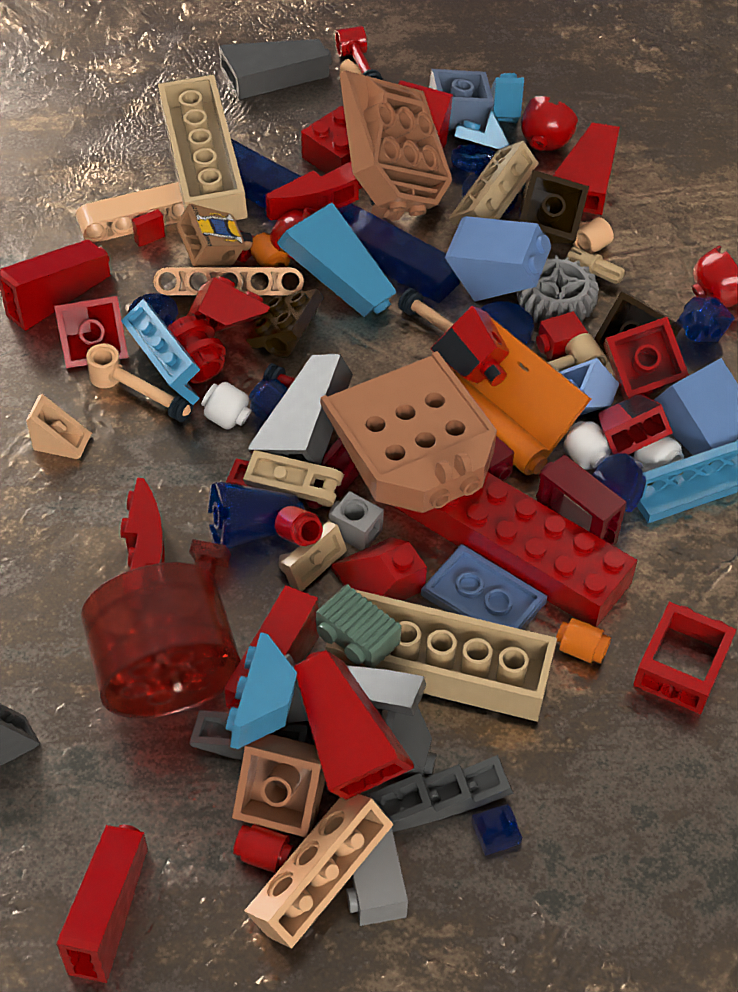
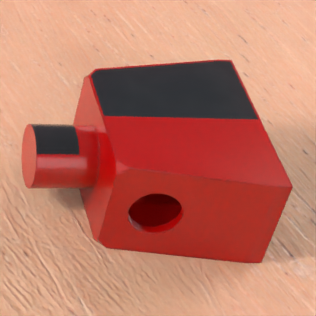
(474, 348)
(634, 424)

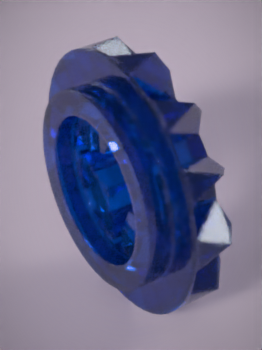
(471, 157)
(162, 304)

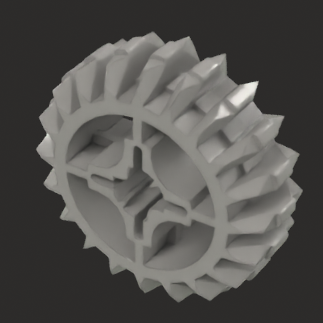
(560, 290)

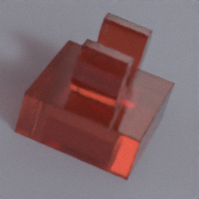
(209, 555)

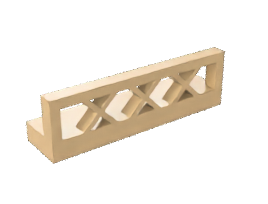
(497, 184)

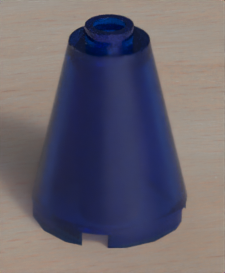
(245, 512)

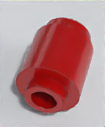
(298, 526)
(263, 847)

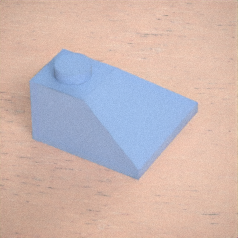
(595, 382)

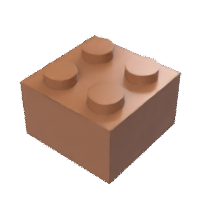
(280, 785)

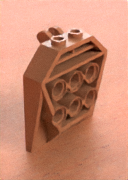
(393, 146)
(414, 435)

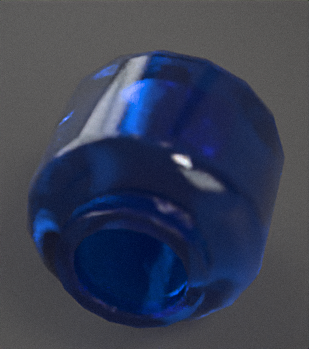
(266, 397)

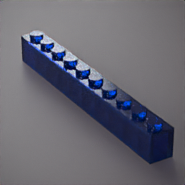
(394, 250)

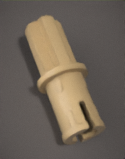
(597, 265)

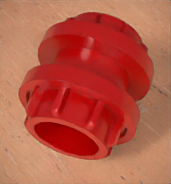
(199, 341)

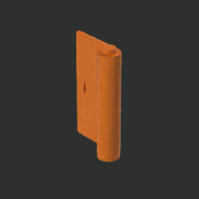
(528, 407)

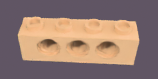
(318, 869)

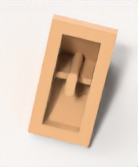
(55, 430)

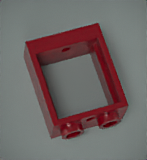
(585, 490)

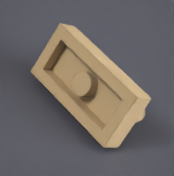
(311, 561)

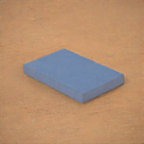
(482, 590)

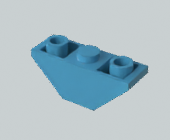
(507, 97)
(263, 694)

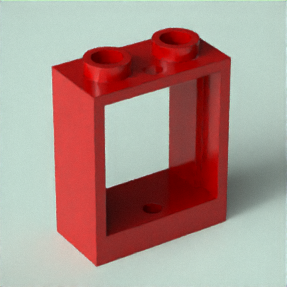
(672, 683)

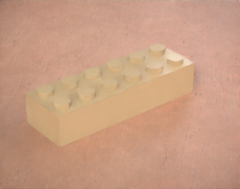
(202, 145)
(467, 658)

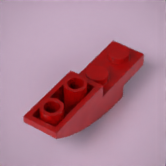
(314, 192)
(143, 528)

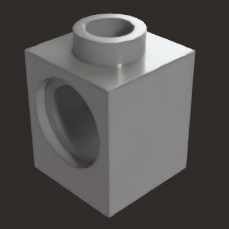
(357, 520)

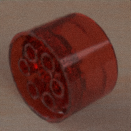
(159, 640)

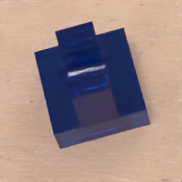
(496, 829)

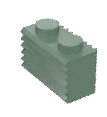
(358, 627)

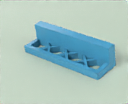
(162, 349)
(694, 487)

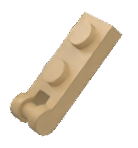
(293, 477)

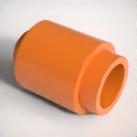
(266, 254)
(583, 641)

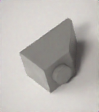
(378, 886)

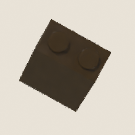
(553, 205)
(627, 314)

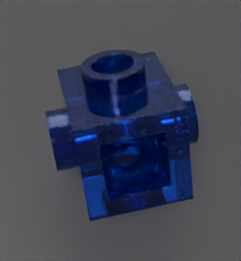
(705, 319)

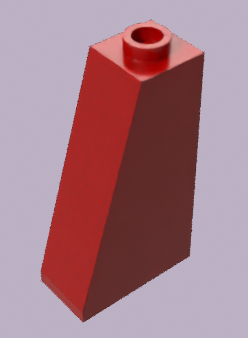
(592, 164)
(51, 279)
(291, 628)
(348, 731)
(102, 904)

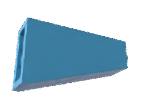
(339, 260)

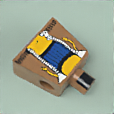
(212, 236)

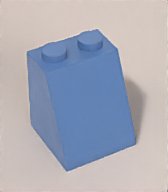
(497, 256)
(703, 408)

